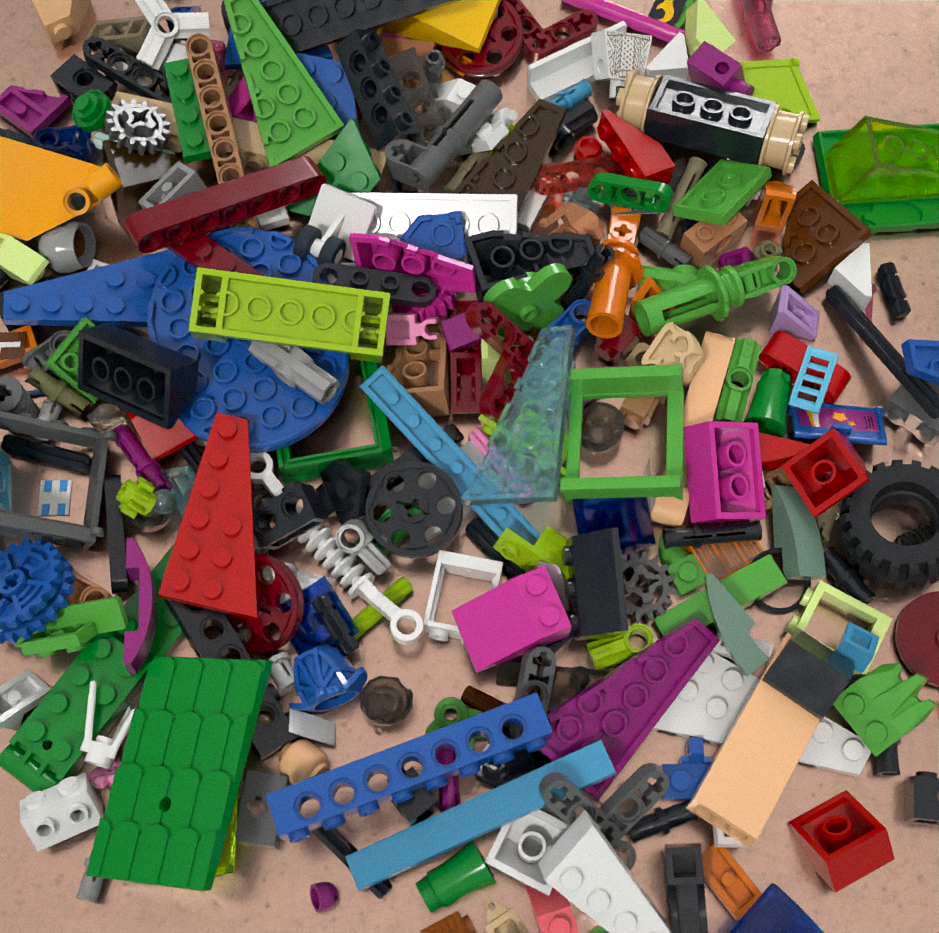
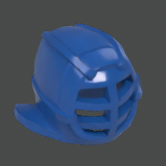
(324, 674)

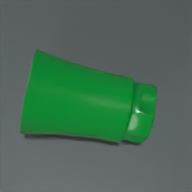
(771, 402)
(455, 878)

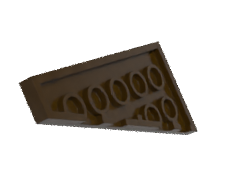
(518, 157)

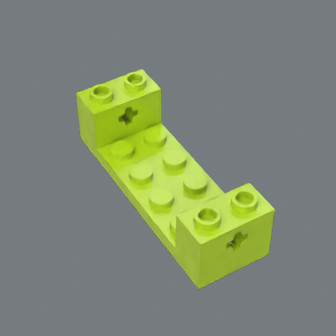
(289, 313)

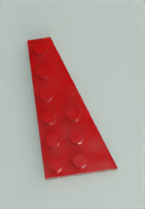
(215, 542)

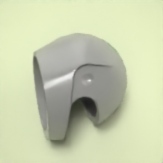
(59, 250)

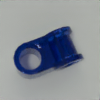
(65, 141)

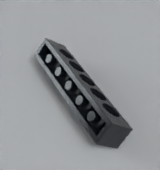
(265, 739)

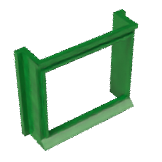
(364, 457)

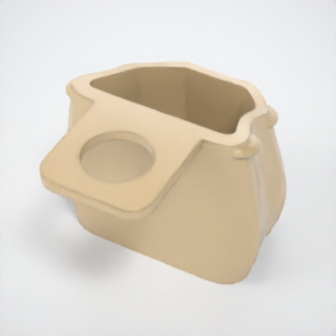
(671, 347)

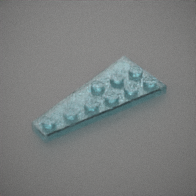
(529, 435)

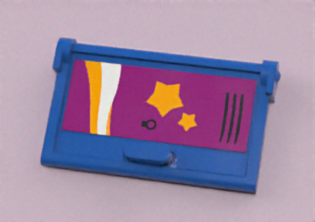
(856, 423)

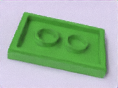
(722, 192)

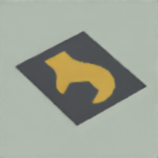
(667, 10)

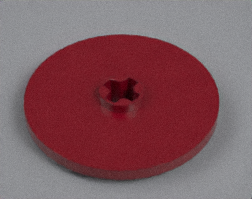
(918, 636)

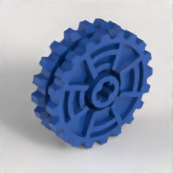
(32, 588)

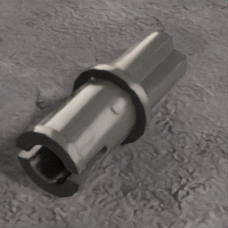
(663, 247)

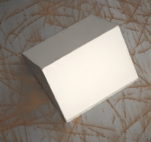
(523, 845)

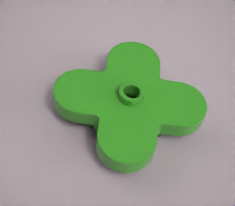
(531, 299)

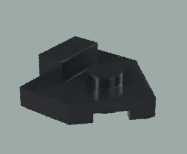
(343, 490)

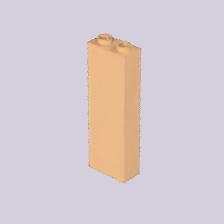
(754, 762)

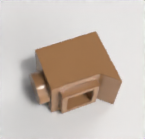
(640, 410)

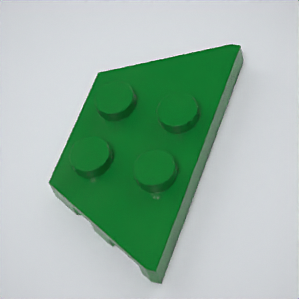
(346, 166)

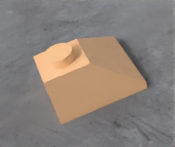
(61, 17)

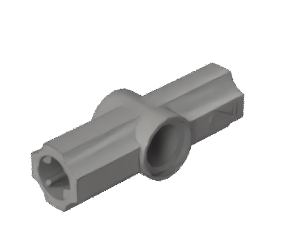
(296, 369)

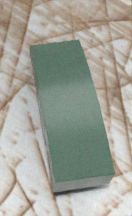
(797, 535)
(732, 624)

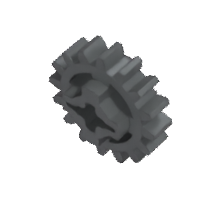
(137, 127)
(643, 599)

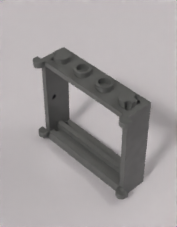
(51, 530)

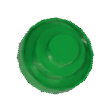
(91, 110)

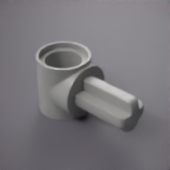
(365, 548)

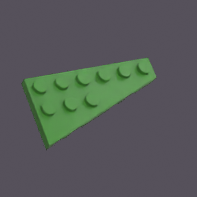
(284, 97)

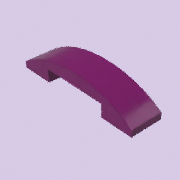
(139, 642)

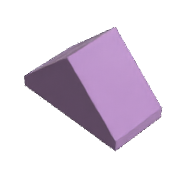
(794, 315)

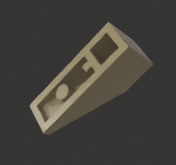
(123, 33)

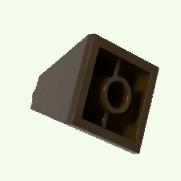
(136, 173)

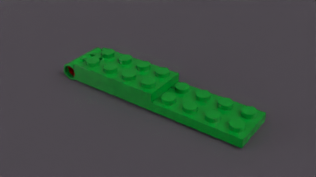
(63, 710)

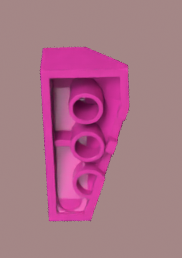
(401, 257)

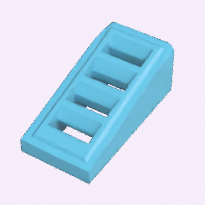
(808, 405)

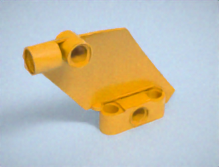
(40, 187)

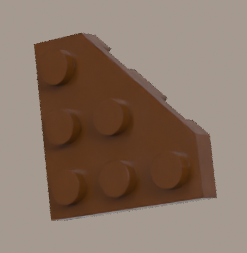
(819, 235)

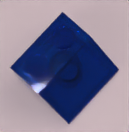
(626, 514)

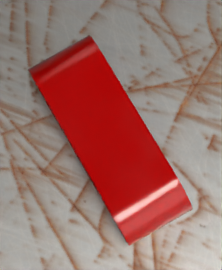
(788, 353)

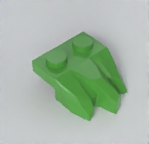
(884, 706)

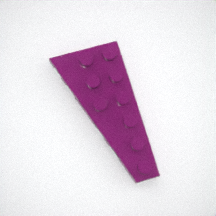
(629, 699)

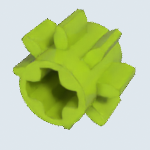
(136, 497)

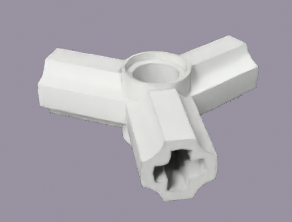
(158, 43)

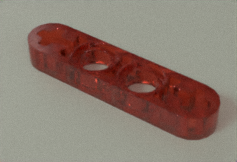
(583, 168)

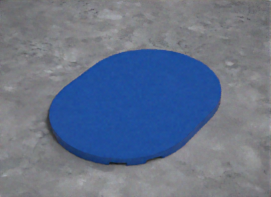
(228, 375)

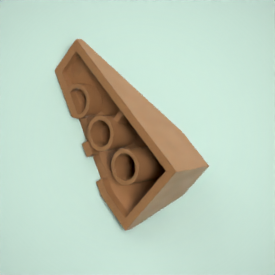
(426, 371)

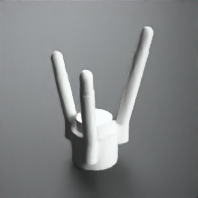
(104, 749)

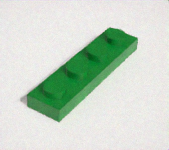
(187, 111)

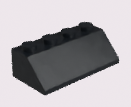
(135, 374)

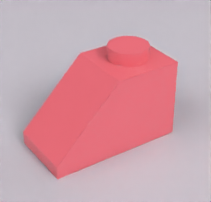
(551, 912)

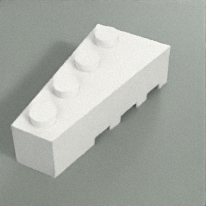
(598, 881)

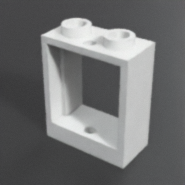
(458, 565)

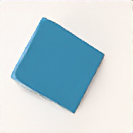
(857, 646)

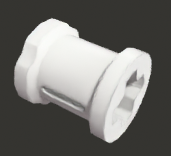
(282, 673)

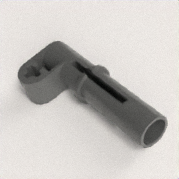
(448, 140)

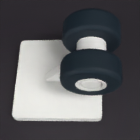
(330, 225)

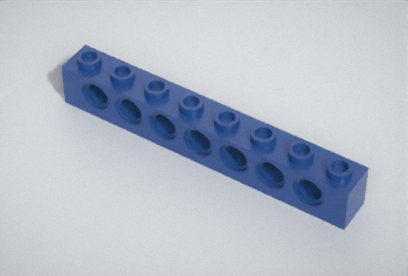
(288, 801)

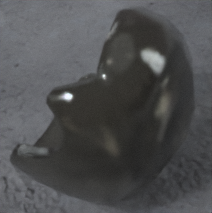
(385, 701)

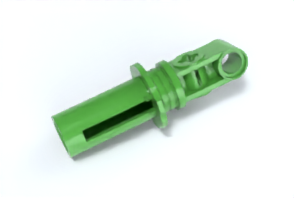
(717, 291)

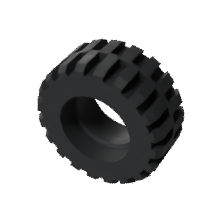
(873, 553)

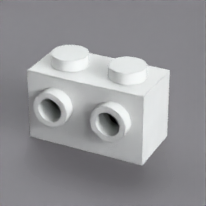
(61, 811)

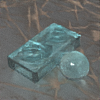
(182, 483)

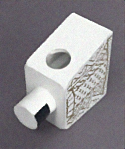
(616, 55)

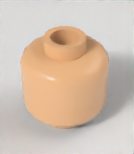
(302, 761)

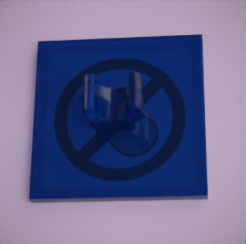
(311, 629)

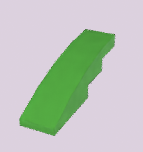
(744, 585)

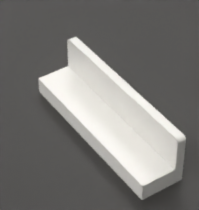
(564, 68)

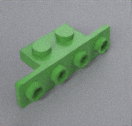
(76, 626)

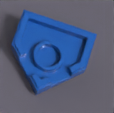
(438, 234)

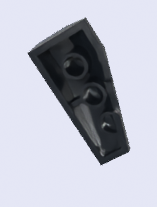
(505, 256)

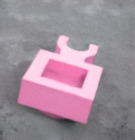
(405, 329)

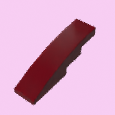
(465, 372)

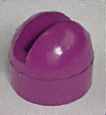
(323, 896)

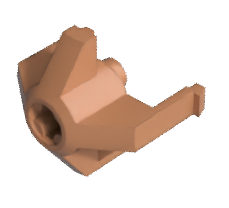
(576, 221)

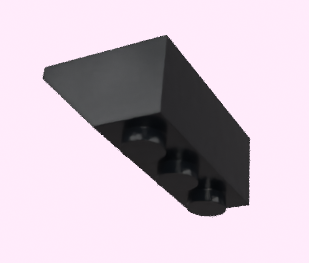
(595, 585)

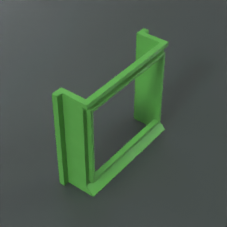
(626, 383)

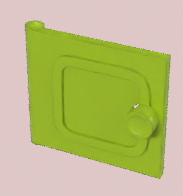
(782, 83)

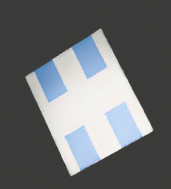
(54, 497)

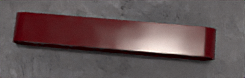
(224, 204)

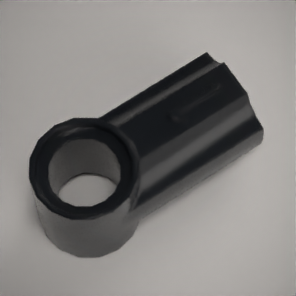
(576, 120)

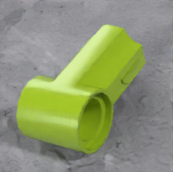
(613, 651)

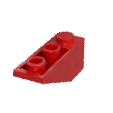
(634, 150)

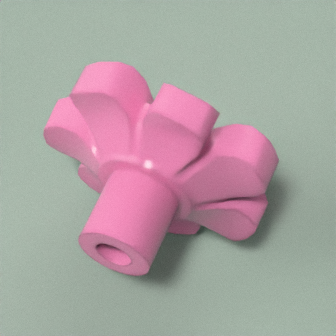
(104, 777)

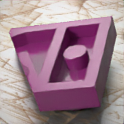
(31, 108)

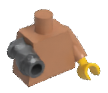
(433, 58)

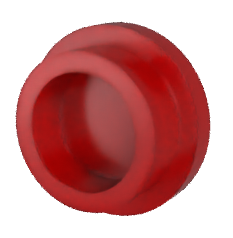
(588, 148)

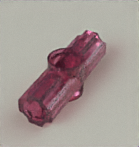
(761, 23)

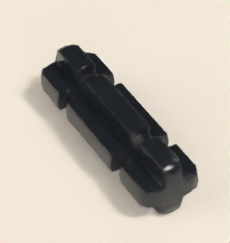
(894, 290)
(335, 624)

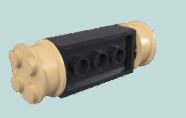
(712, 120)

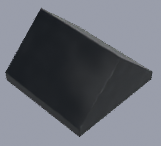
(809, 673)

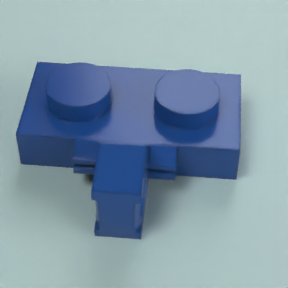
(688, 774)

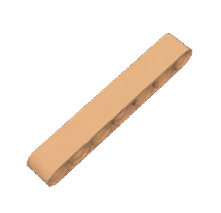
(698, 408)

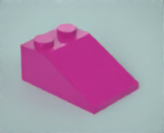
(512, 619)

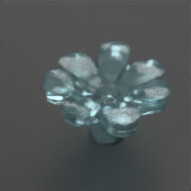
(582, 199)

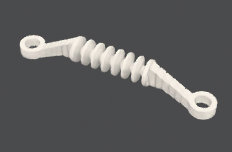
(361, 585)

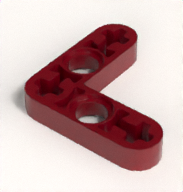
(546, 37)
(511, 357)

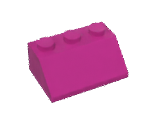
(724, 472)

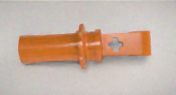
(610, 294)

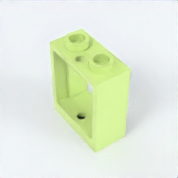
(878, 621)

